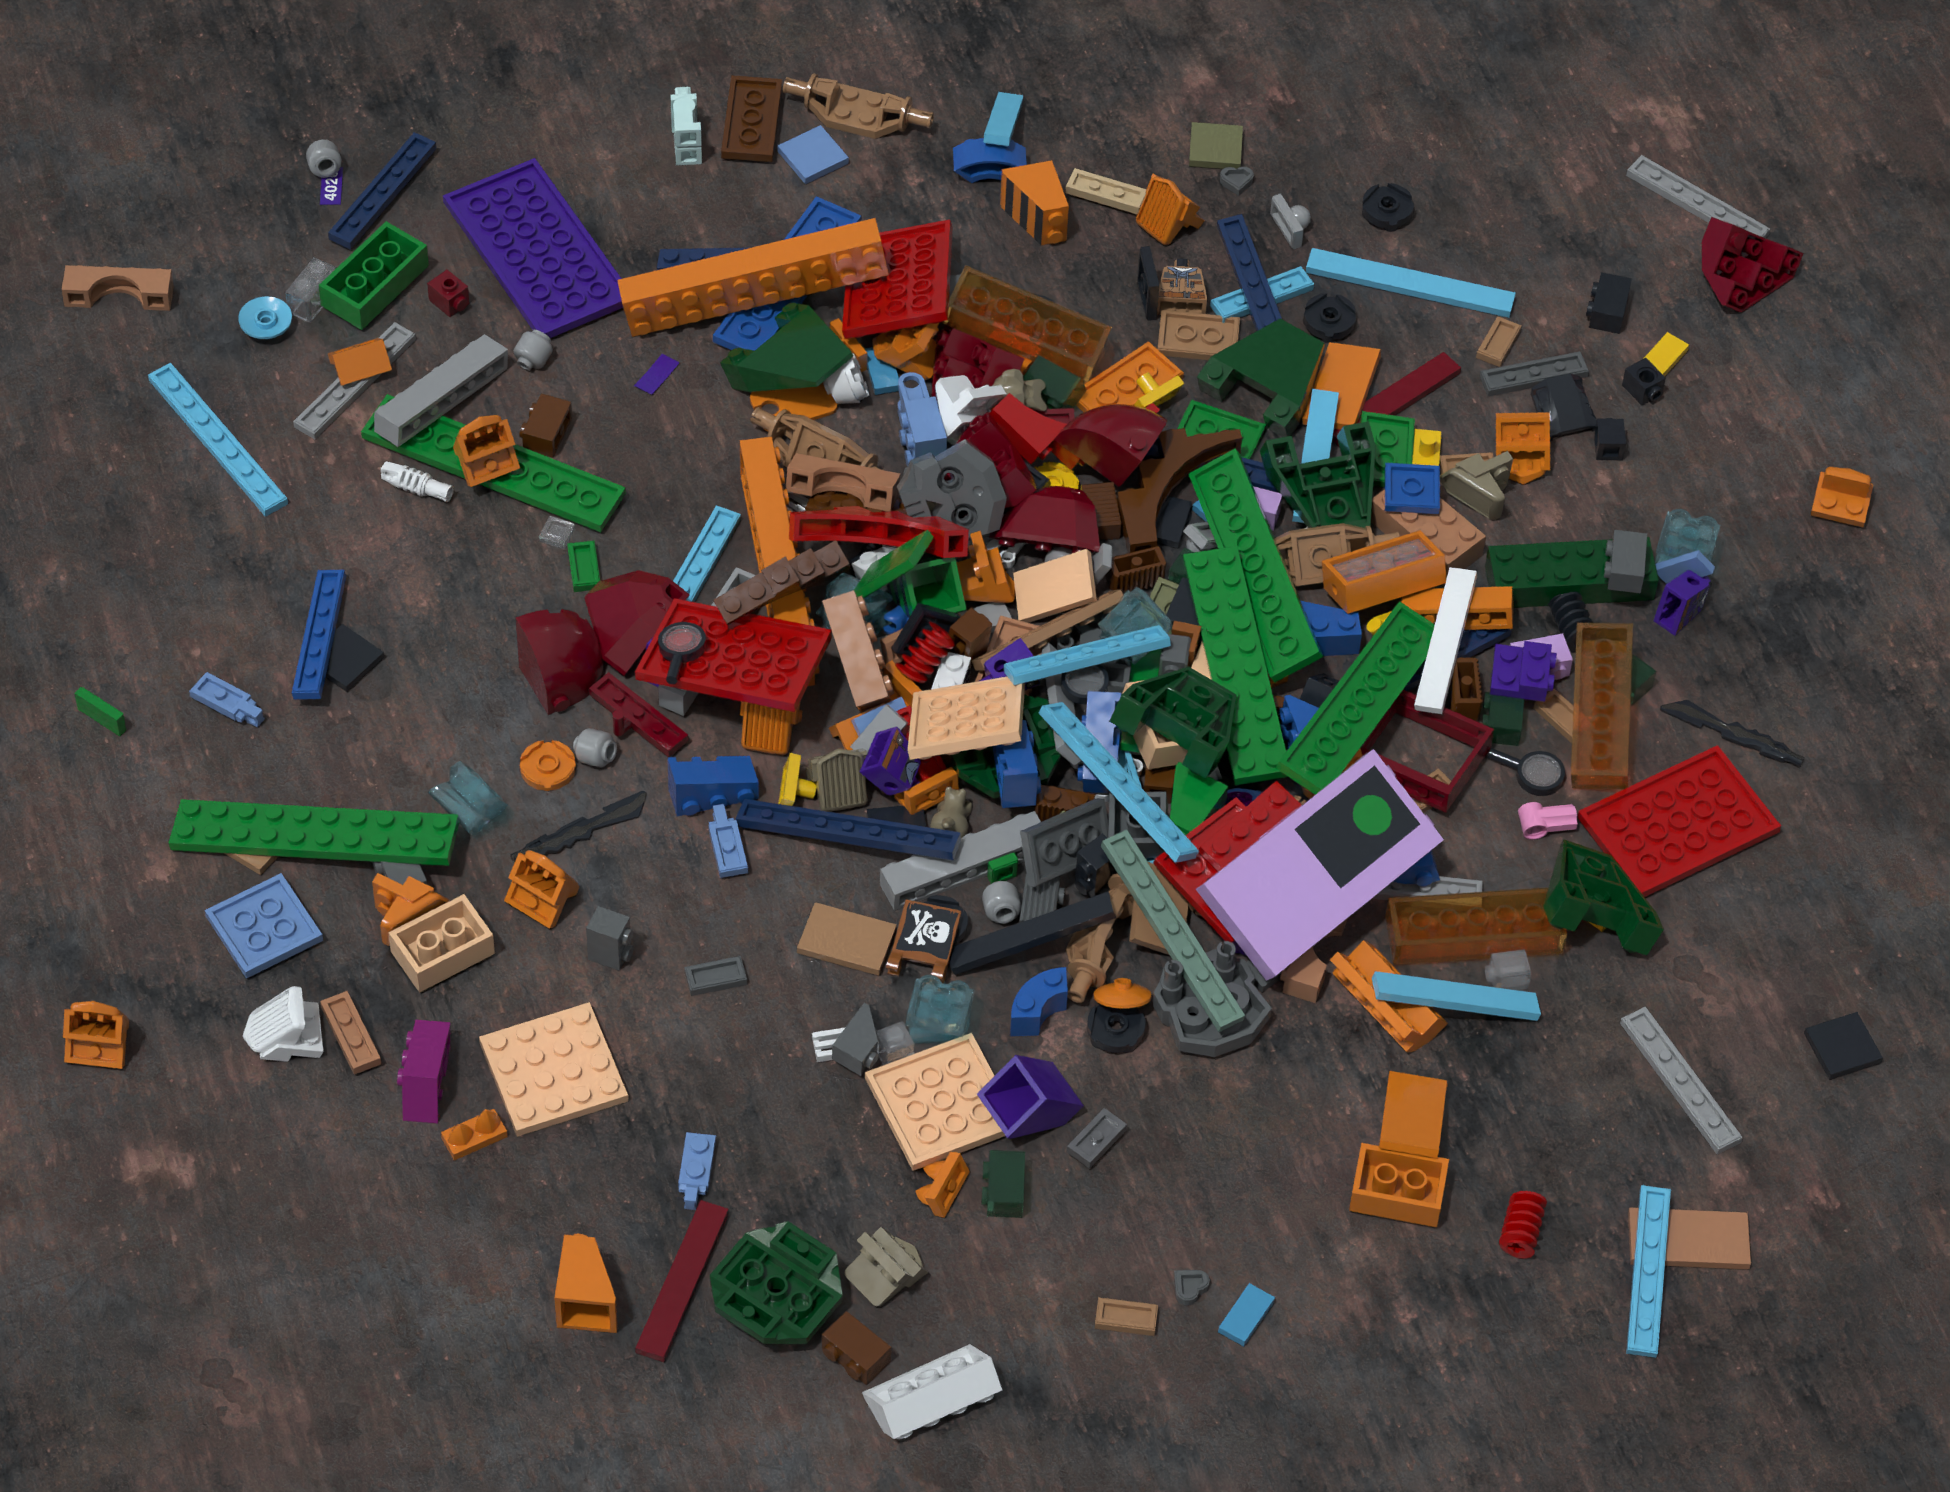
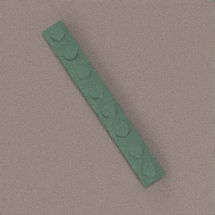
(1172, 930)

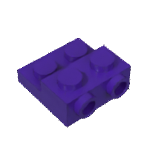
(1523, 671)

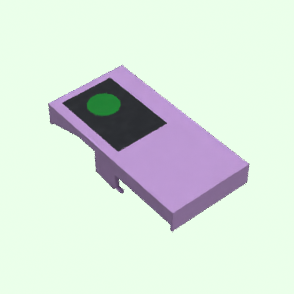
(1319, 865)

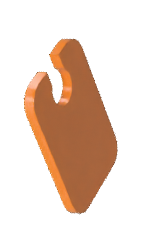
(807, 401)

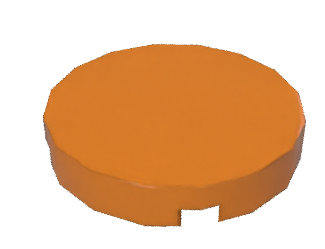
(547, 765)

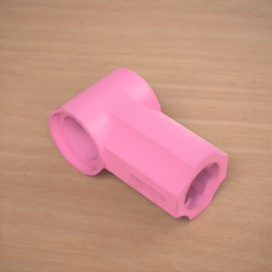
(1539, 820)

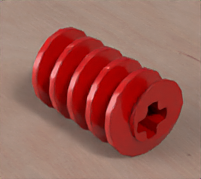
(927, 654)
(1522, 1224)

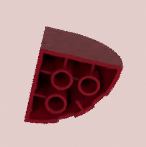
(1112, 438)
(558, 657)

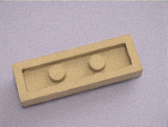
(1105, 191)

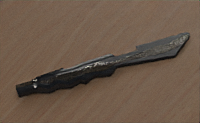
(1733, 732)
(581, 829)

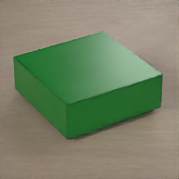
(1002, 868)

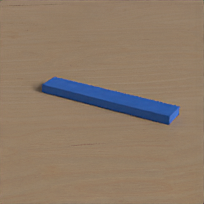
(319, 634)

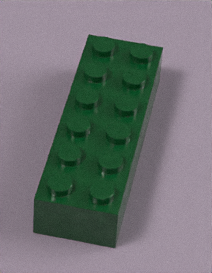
(1557, 568)

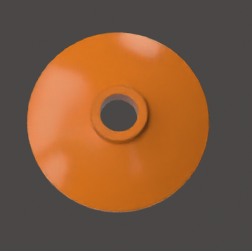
(1122, 994)

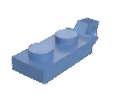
(226, 699)
(727, 844)
(696, 1167)

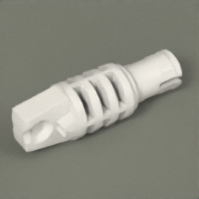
(415, 481)

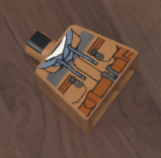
(1182, 289)

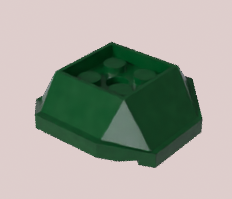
(979, 768)
(781, 1260)

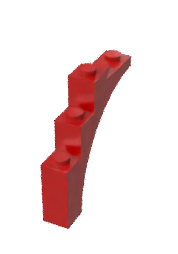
(1034, 433)
(884, 528)

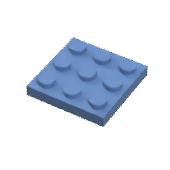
(263, 925)

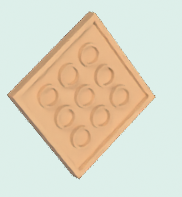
(965, 717)
(553, 1069)
(935, 1101)

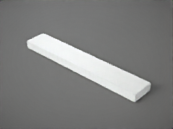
(1445, 640)

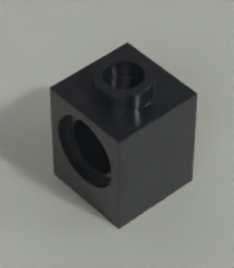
(1644, 381)
(1609, 439)

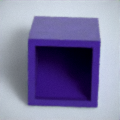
(1029, 1097)

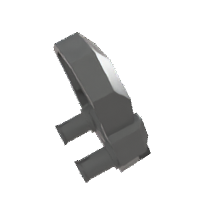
(972, 489)
(1197, 1034)

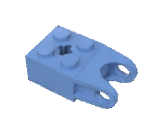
(919, 419)

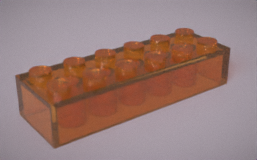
(1026, 323)
(1602, 706)
(1470, 926)

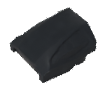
(1567, 404)

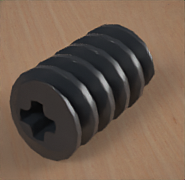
(1568, 611)

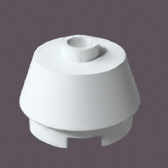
(847, 383)

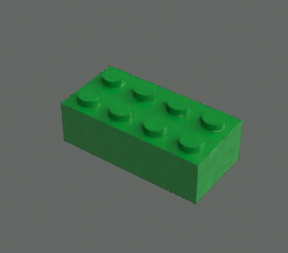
(373, 275)

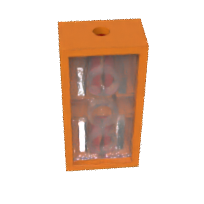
(1384, 571)

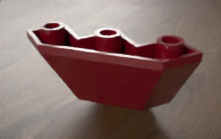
(1744, 265)
(968, 355)
(1012, 471)
(1051, 520)
(628, 613)

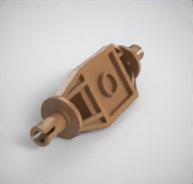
(856, 108)
(810, 439)
(1307, 548)
(1087, 948)

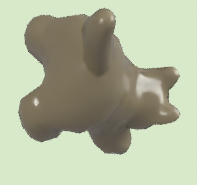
(1025, 391)
(953, 812)

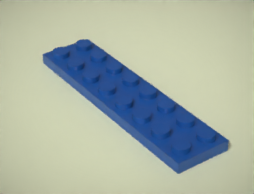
(756, 325)

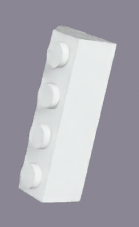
(933, 1391)

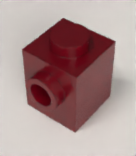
(448, 293)

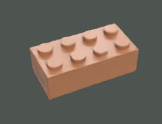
(1447, 530)
(856, 649)

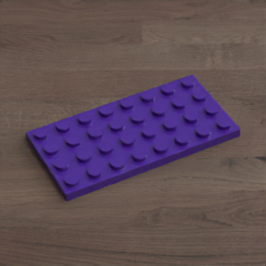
(537, 248)

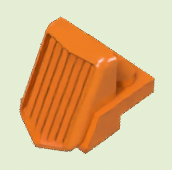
(1166, 210)
(908, 349)
(1527, 441)
(486, 449)
(1842, 496)
(984, 574)
(767, 728)
(539, 888)
(402, 902)
(95, 1034)

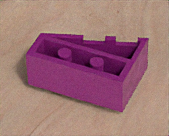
(424, 1069)

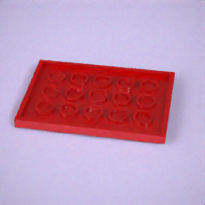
(914, 289)
(746, 661)
(1679, 821)

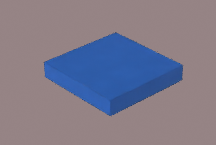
(1412, 488)

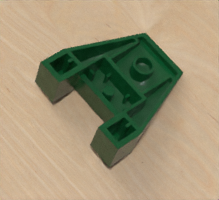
(794, 357)
(1274, 361)
(1330, 488)
(1184, 710)
(1597, 890)

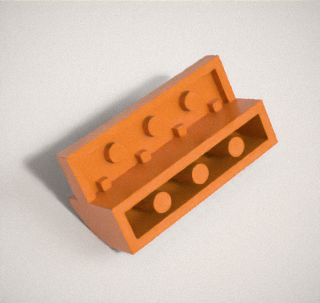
(1407, 1023)

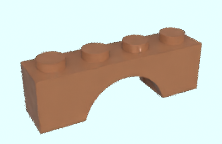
(87, 284)
(814, 475)
(1307, 973)

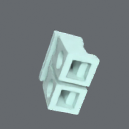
(685, 127)

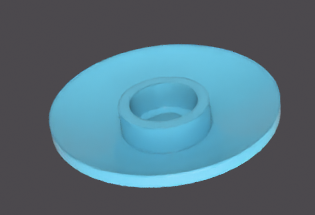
(265, 317)

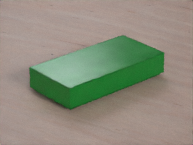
(583, 565)
(100, 711)

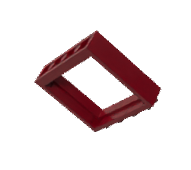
(1450, 723)

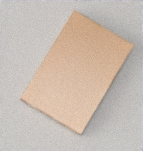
(1055, 586)

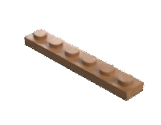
(1059, 626)

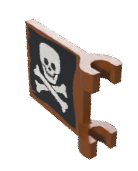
(924, 937)

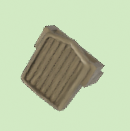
(1480, 483)
(839, 779)
(884, 1266)

